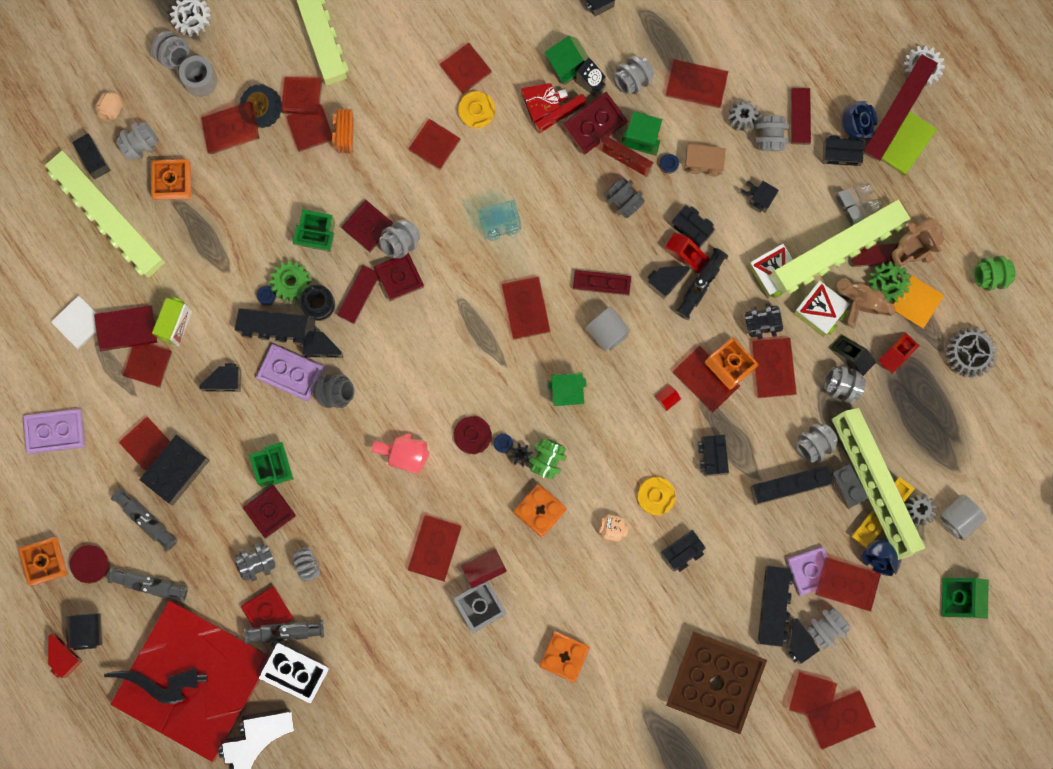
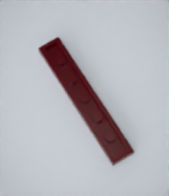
(900, 107)

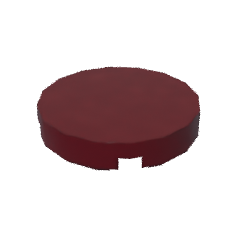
(472, 435)
(89, 564)

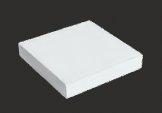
(76, 322)

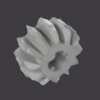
(736, 111)
(924, 516)
(306, 564)

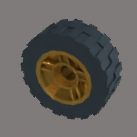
(269, 99)

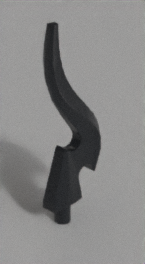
(167, 696)

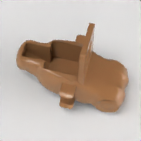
(919, 243)
(863, 300)

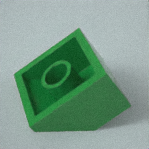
(965, 598)

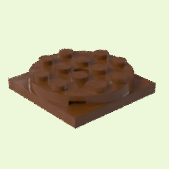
(739, 679)

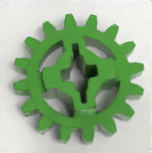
(893, 274)

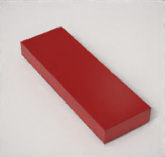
(560, 113)

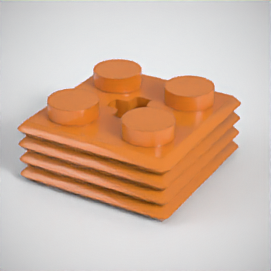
(343, 137)
(162, 171)
(721, 364)
(527, 510)
(32, 555)
(576, 651)

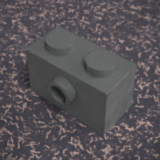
(849, 486)

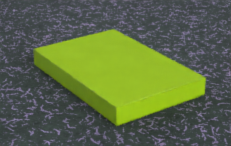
(908, 143)

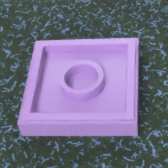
(807, 569)

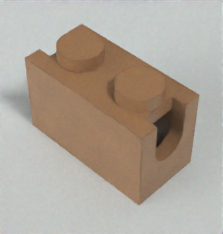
(705, 159)

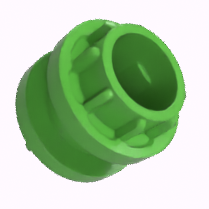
(994, 273)
(547, 458)

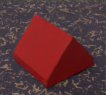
(668, 397)

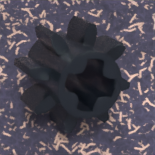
(524, 451)

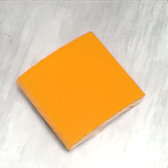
(919, 302)

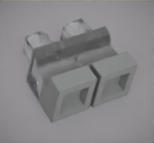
(856, 203)

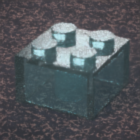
(499, 220)

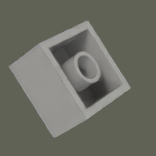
(479, 606)

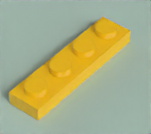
(871, 526)

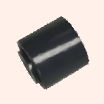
(84, 631)

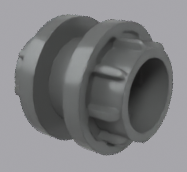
(624, 197)
(333, 390)
(254, 562)

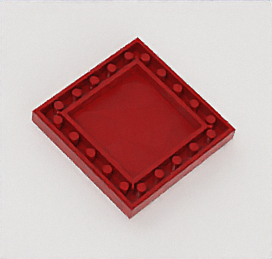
(210, 712)

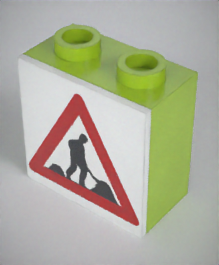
(766, 265)
(822, 309)
(172, 321)

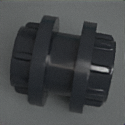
(310, 294)
(764, 321)

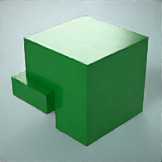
(567, 58)
(643, 133)
(315, 231)
(567, 389)
(271, 465)

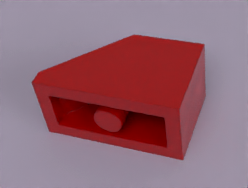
(686, 252)
(898, 353)
(60, 658)

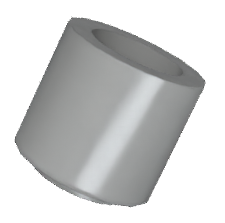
(194, 68)
(608, 329)
(962, 517)

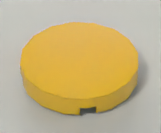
(476, 109)
(656, 496)

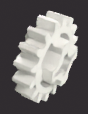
(193, 23)
(930, 54)

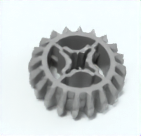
(976, 338)

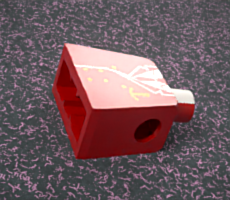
(542, 100)

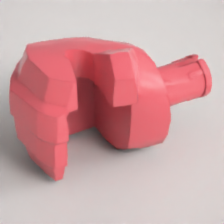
(404, 453)

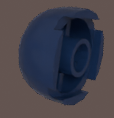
(859, 120)
(882, 557)

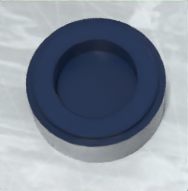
(669, 163)
(266, 296)
(503, 443)

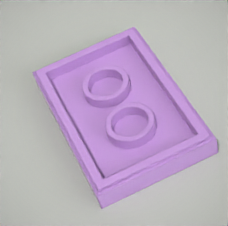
(289, 372)
(54, 431)

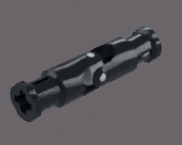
(707, 275)

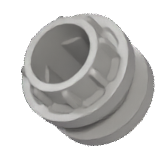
(169, 49)
(634, 75)
(772, 133)
(136, 141)
(399, 239)
(842, 383)
(816, 443)
(828, 628)

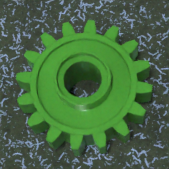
(285, 273)

